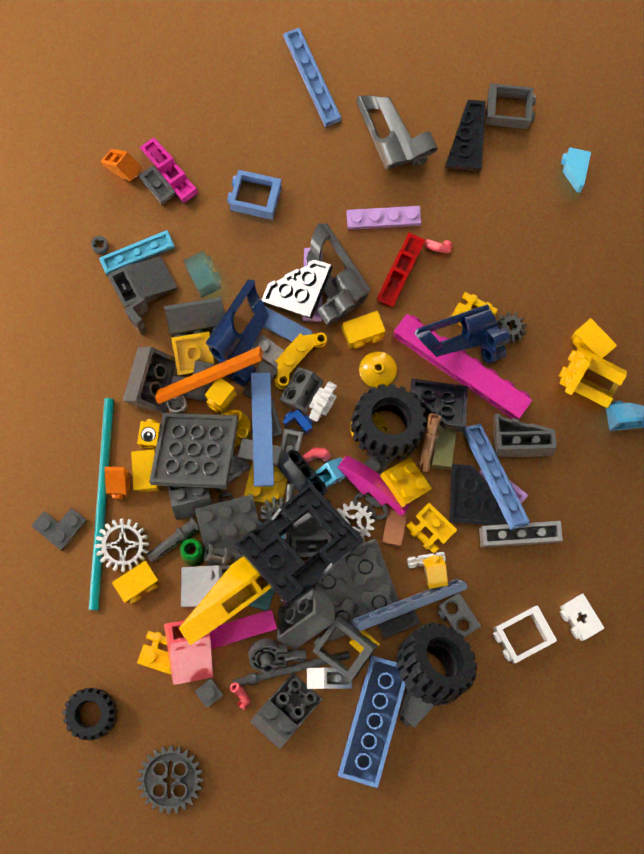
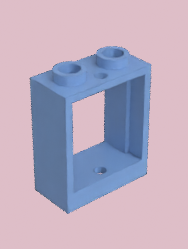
(252, 209)

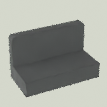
(135, 312)

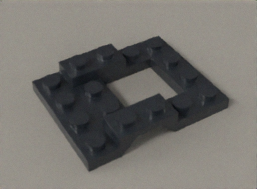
(280, 563)

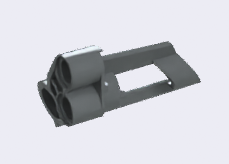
(398, 146)
(347, 289)

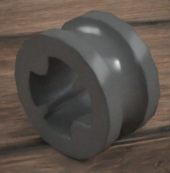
(101, 239)

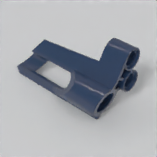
(478, 330)
(228, 343)

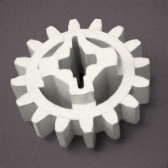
(322, 401)
(359, 515)

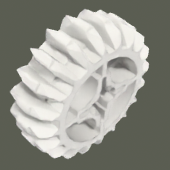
(122, 535)

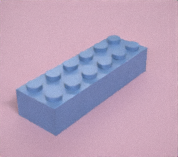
(373, 723)

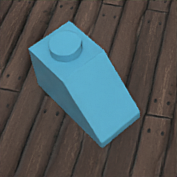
(576, 167)
(330, 473)

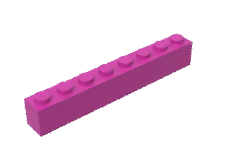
(467, 371)

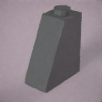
(413, 709)

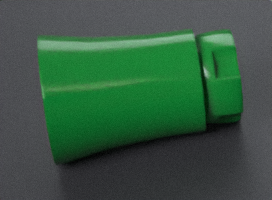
(192, 559)

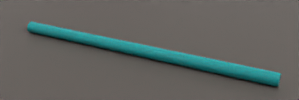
(101, 503)

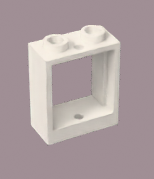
(541, 625)

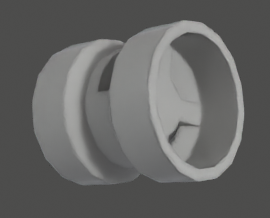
(175, 403)

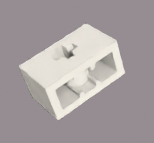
(590, 623)

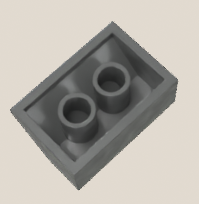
(194, 316)
(149, 373)
(304, 617)

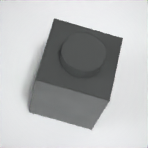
(209, 693)

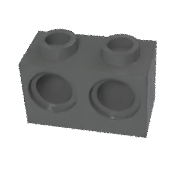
(301, 390)
(463, 613)

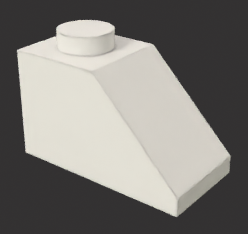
(326, 679)

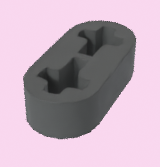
(372, 502)

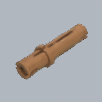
(431, 435)

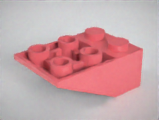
(186, 660)

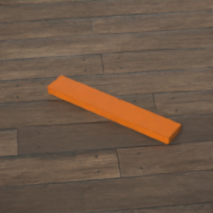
(209, 375)

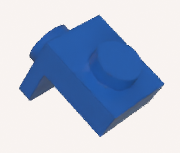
(303, 422)

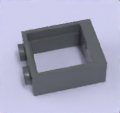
(512, 92)
(369, 648)

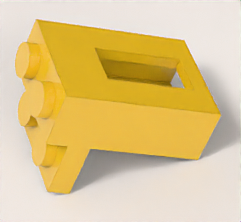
(573, 375)

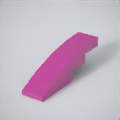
(169, 169)
(369, 481)
(242, 629)

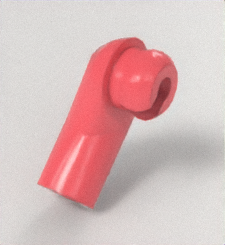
(439, 247)
(316, 452)
(242, 694)

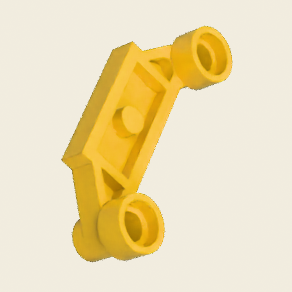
(294, 354)

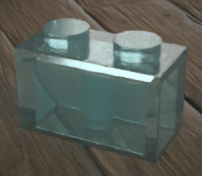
(202, 274)

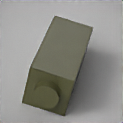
(444, 449)

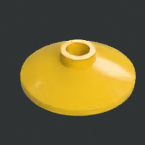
(373, 377)

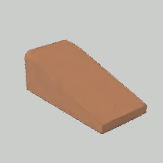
(394, 528)

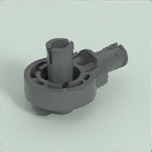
(272, 655)

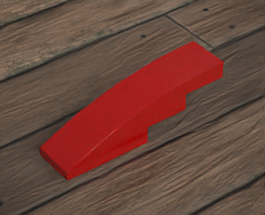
(401, 269)

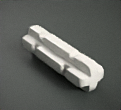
(414, 562)

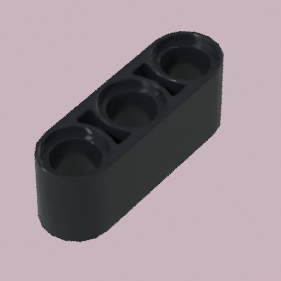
(300, 472)

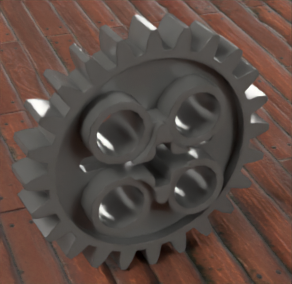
(152, 778)

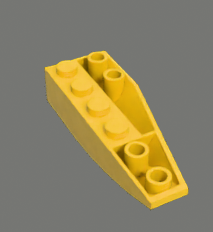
(230, 594)

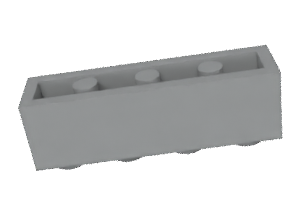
(528, 535)

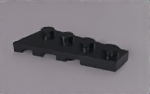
(468, 142)

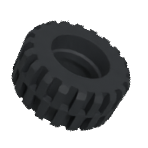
(398, 402)
(422, 677)

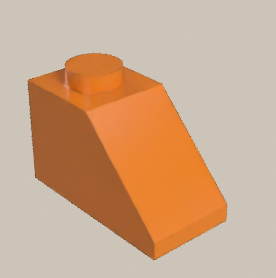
(121, 164)
(117, 482)

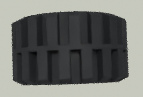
(73, 709)

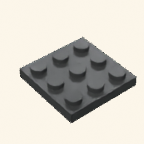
(227, 522)

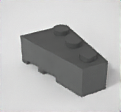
(522, 439)

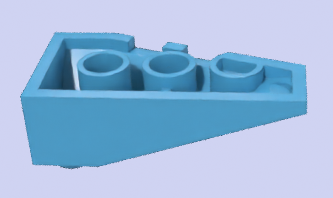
(625, 416)

